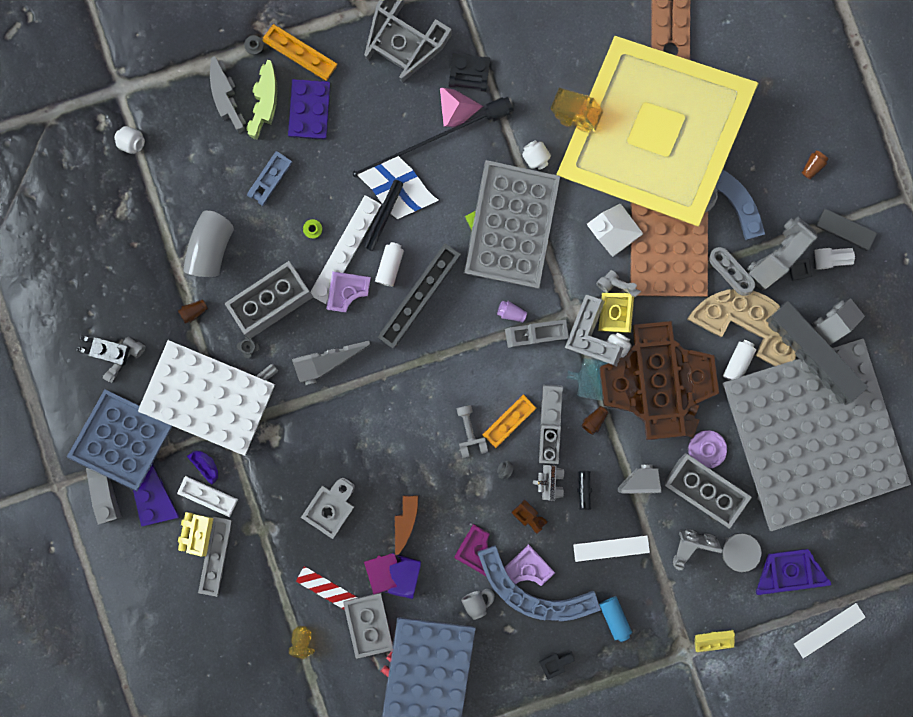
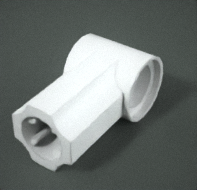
(827, 258)

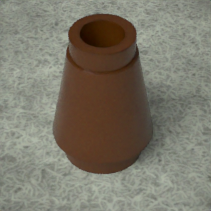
(192, 311)
(595, 420)

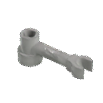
(612, 279)
(136, 350)

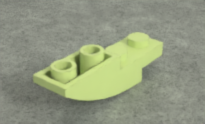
(266, 92)

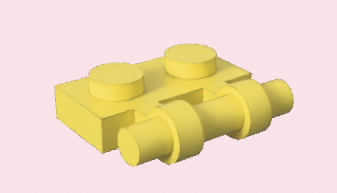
(199, 534)

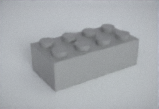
(268, 300)

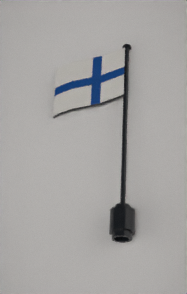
(413, 193)

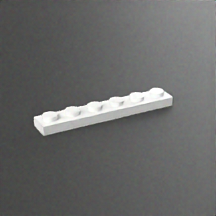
(346, 246)

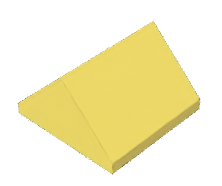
(616, 313)

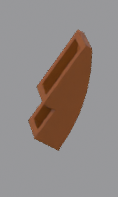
(405, 522)

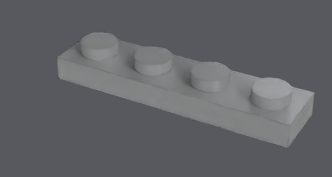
(215, 557)

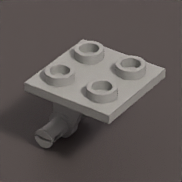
(689, 542)

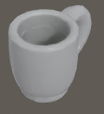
(475, 604)

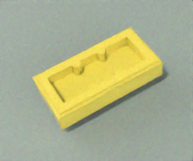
(714, 641)

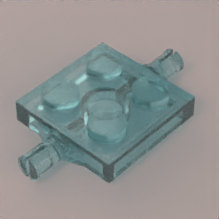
(588, 379)

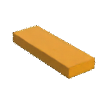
(509, 421)

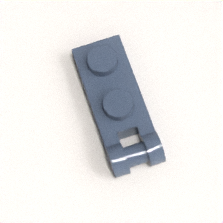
(269, 178)

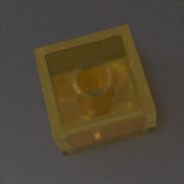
(576, 110)

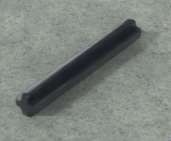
(383, 215)

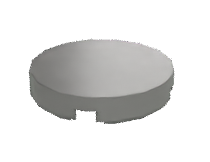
(741, 552)

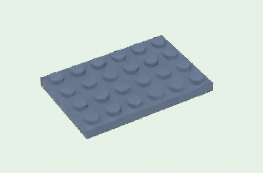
(428, 669)

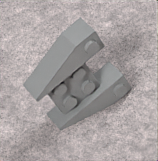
(402, 42)
(772, 267)

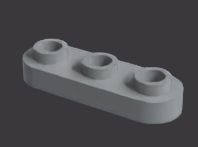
(728, 264)

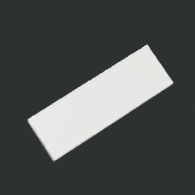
(207, 496)

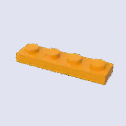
(299, 52)

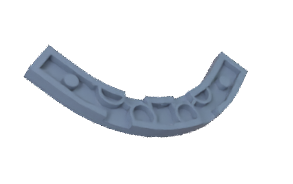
(743, 205)
(528, 604)

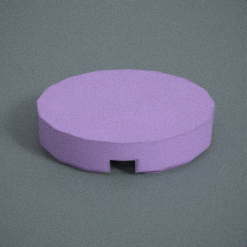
(708, 448)

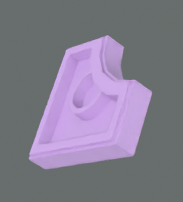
(345, 289)
(528, 566)

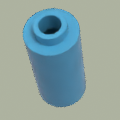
(615, 619)

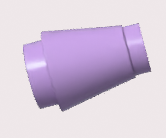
(511, 312)

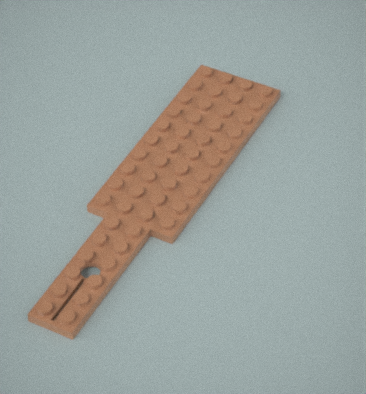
(670, 253)

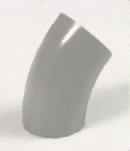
(207, 245)

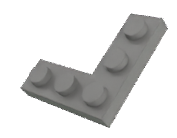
(580, 336)

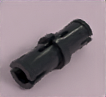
(584, 490)

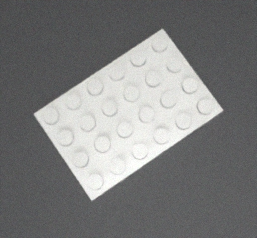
(206, 397)

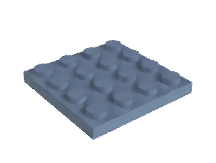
(119, 441)

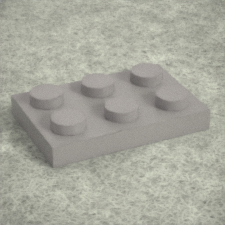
(368, 625)

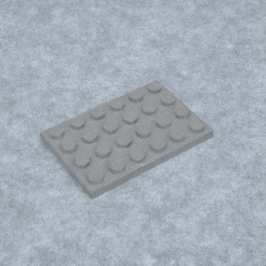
(511, 224)

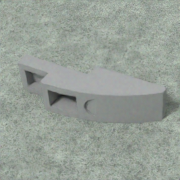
(222, 89)
(550, 424)

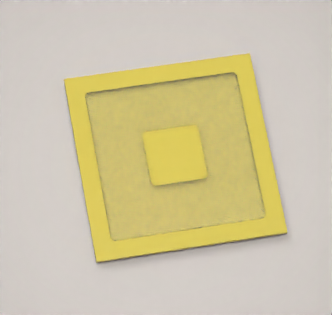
(660, 130)

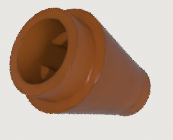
(814, 164)

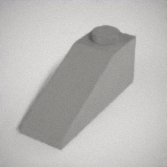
(102, 497)

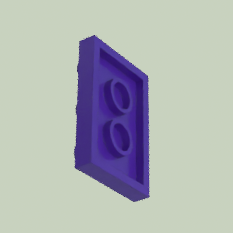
(309, 109)

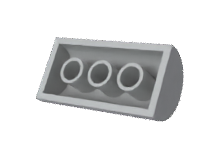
(707, 490)

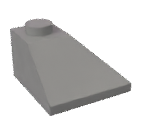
(642, 481)

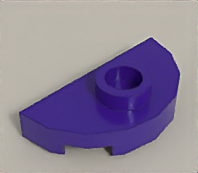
(205, 465)

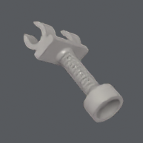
(465, 412)

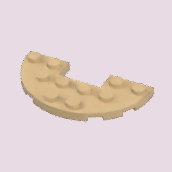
(749, 313)

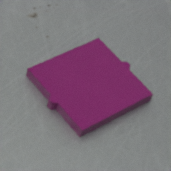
(379, 572)

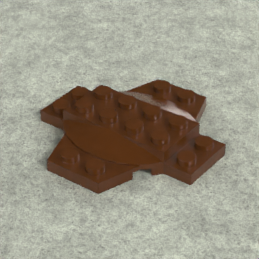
(659, 380)

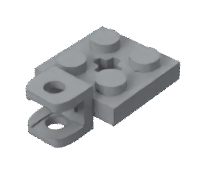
(335, 499)

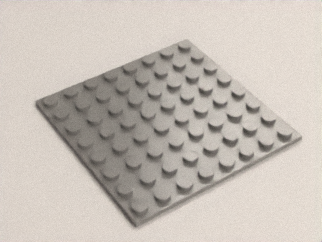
(808, 446)

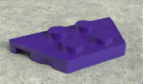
(790, 572)

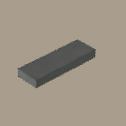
(846, 229)

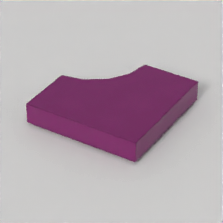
(473, 542)

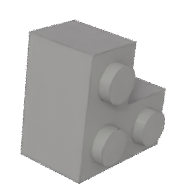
(839, 321)

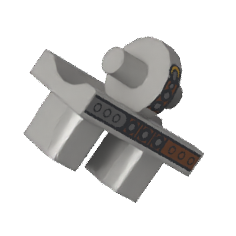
(547, 482)

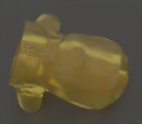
(300, 639)

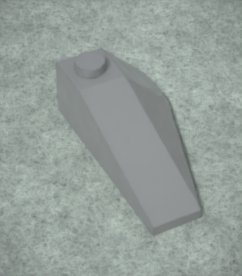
(317, 365)

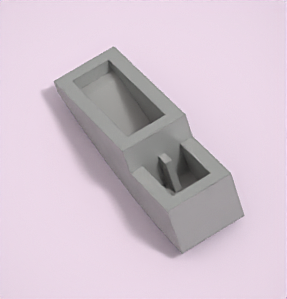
(536, 333)

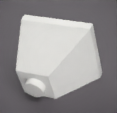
(615, 229)

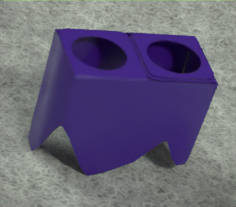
(405, 576)

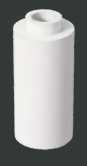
(389, 264)
(740, 360)

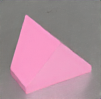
(457, 107)

